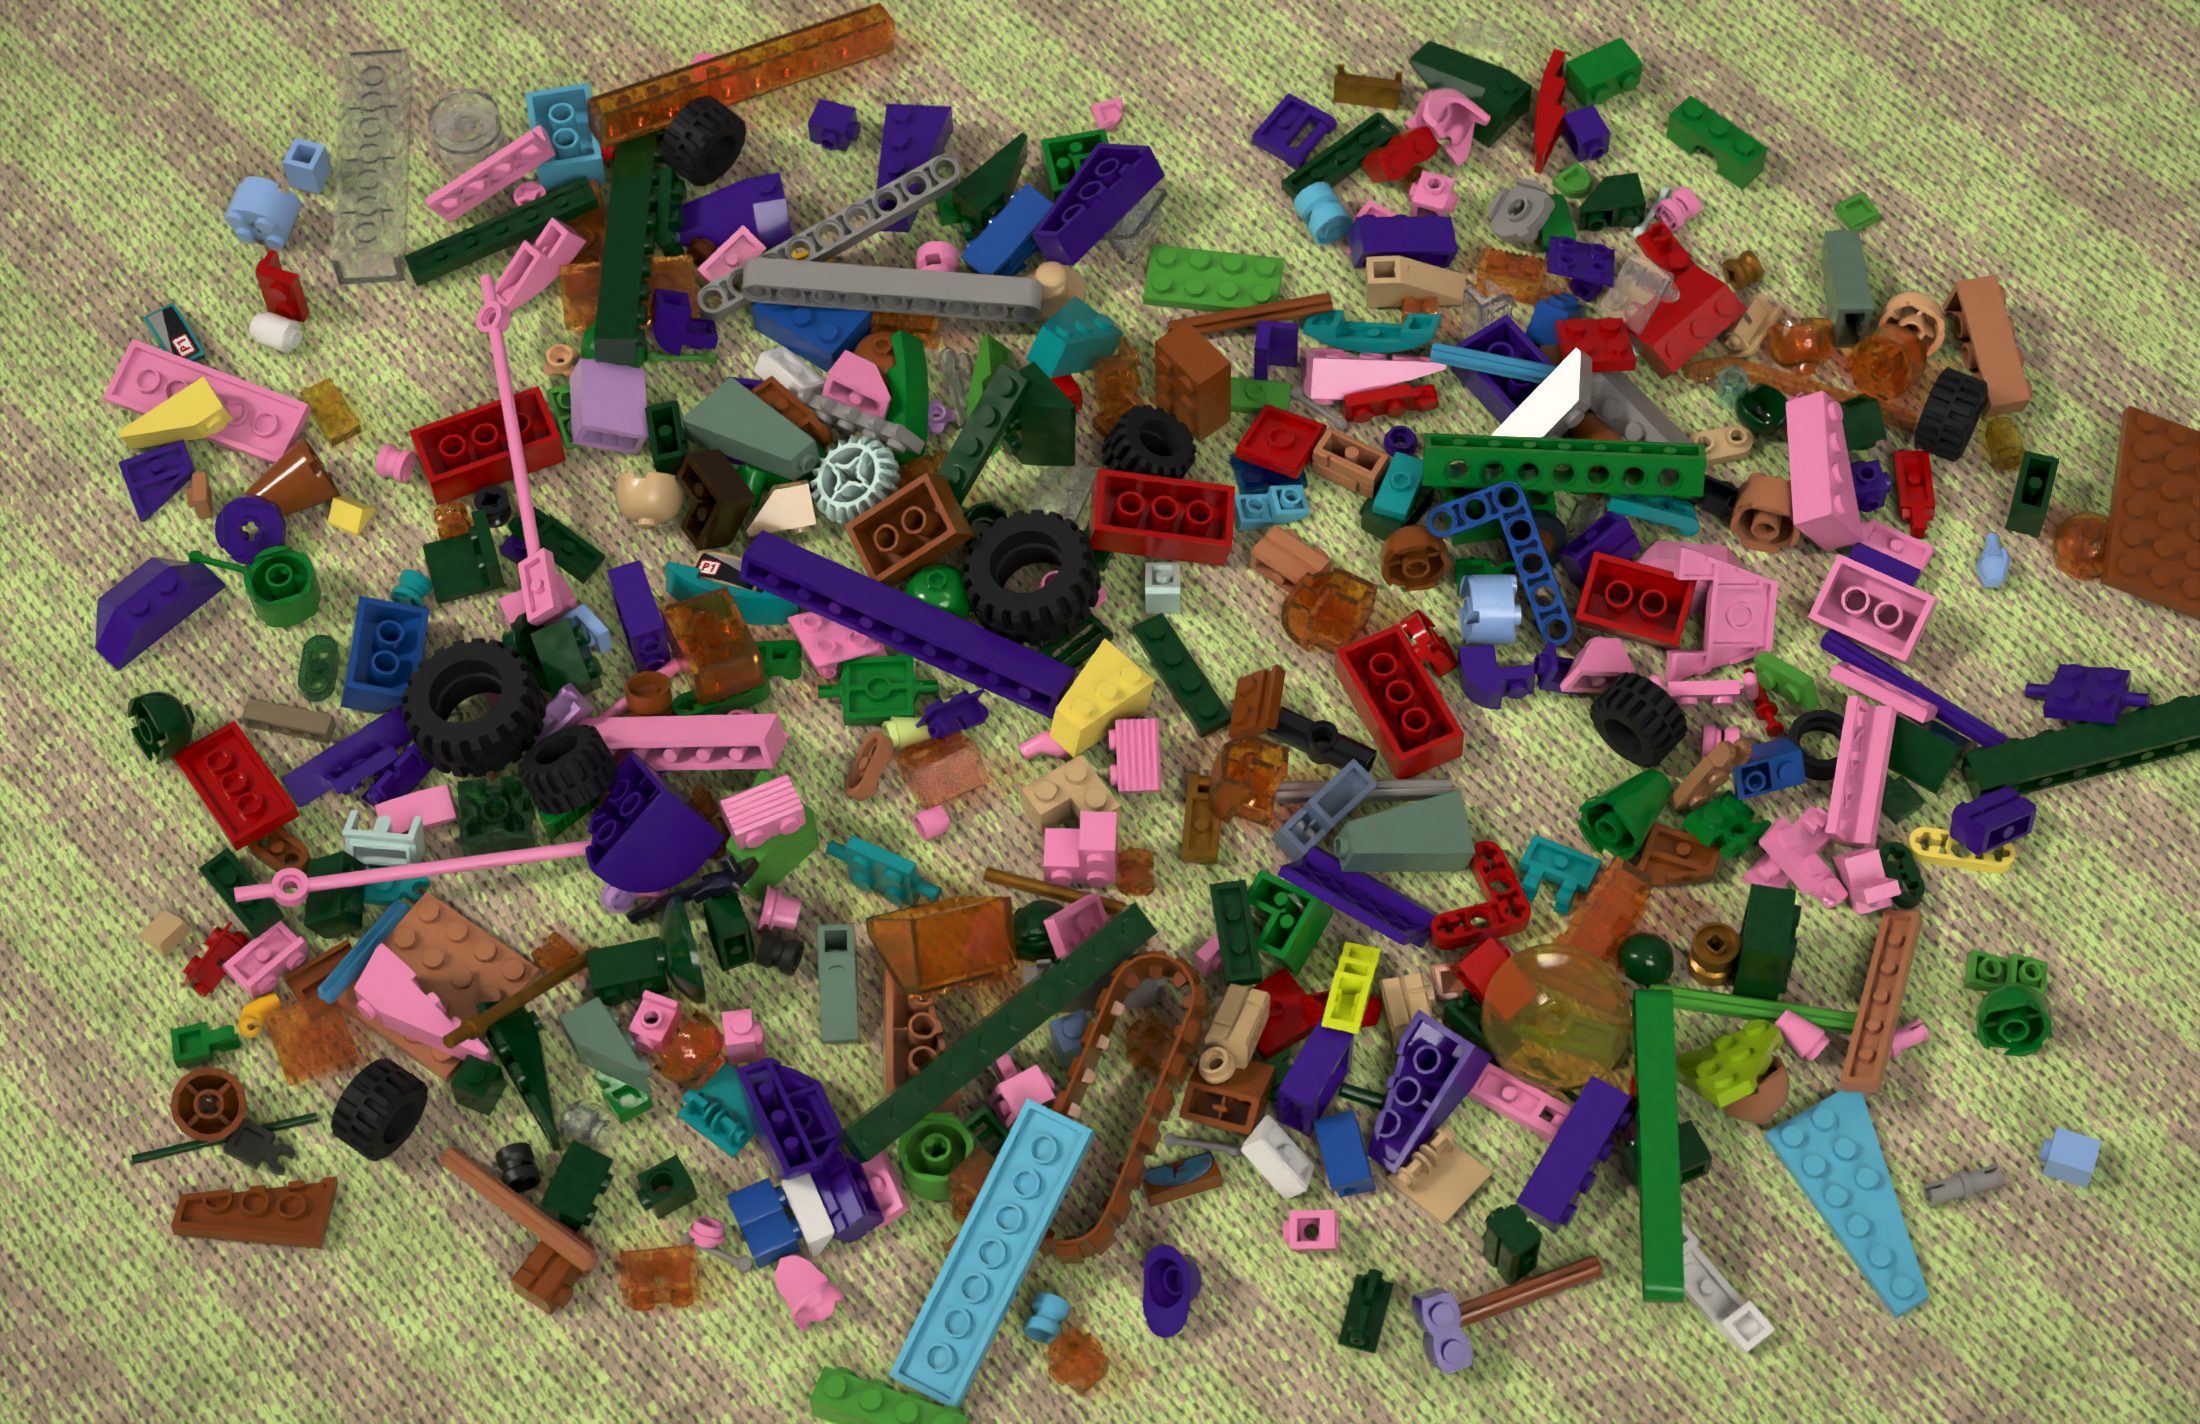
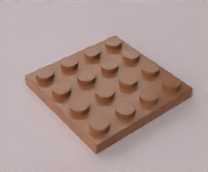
(455, 963)

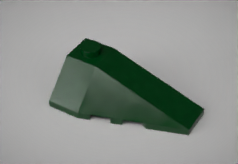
(522, 1055)

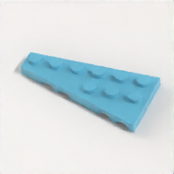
(1845, 1177)

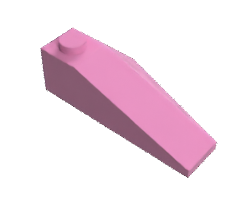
(398, 1003)

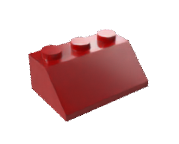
(1687, 325)
(1635, 601)

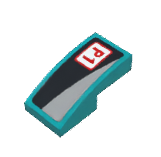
(173, 333)

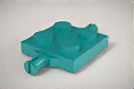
(883, 872)

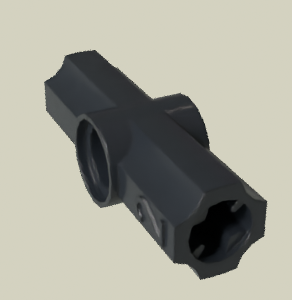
(1304, 733)

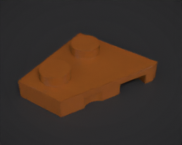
(1677, 858)

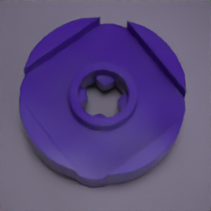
(238, 513)

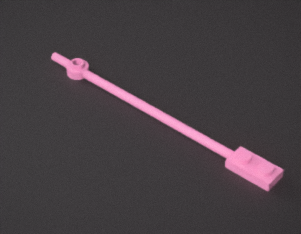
(538, 570)
(297, 879)

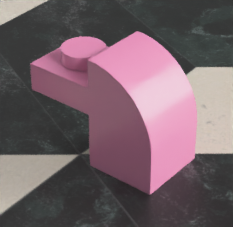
(1865, 880)

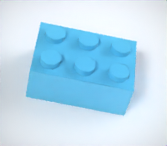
(565, 118)

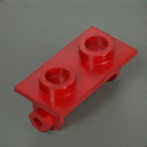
(205, 971)

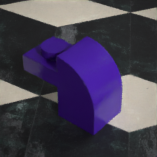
(675, 327)
(1487, 683)

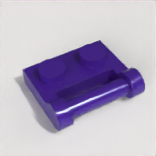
(1286, 124)

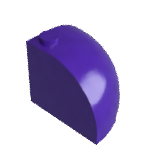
(648, 832)

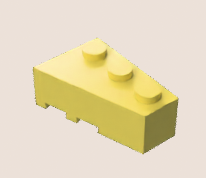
(1104, 691)

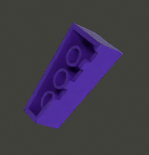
(1096, 200)

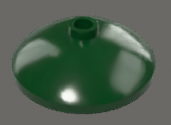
(679, 952)

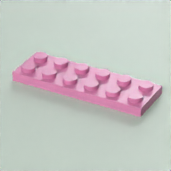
(263, 421)

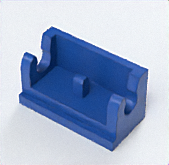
(1344, 1154)

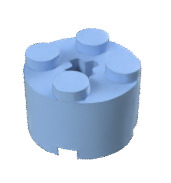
(262, 212)
(1489, 609)

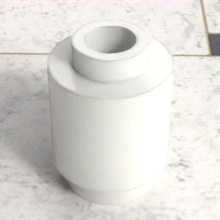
(275, 331)

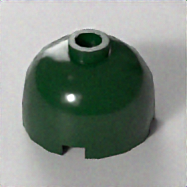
(161, 718)

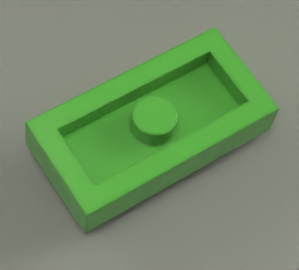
(1786, 681)

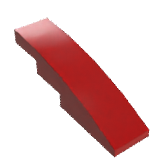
(1549, 110)

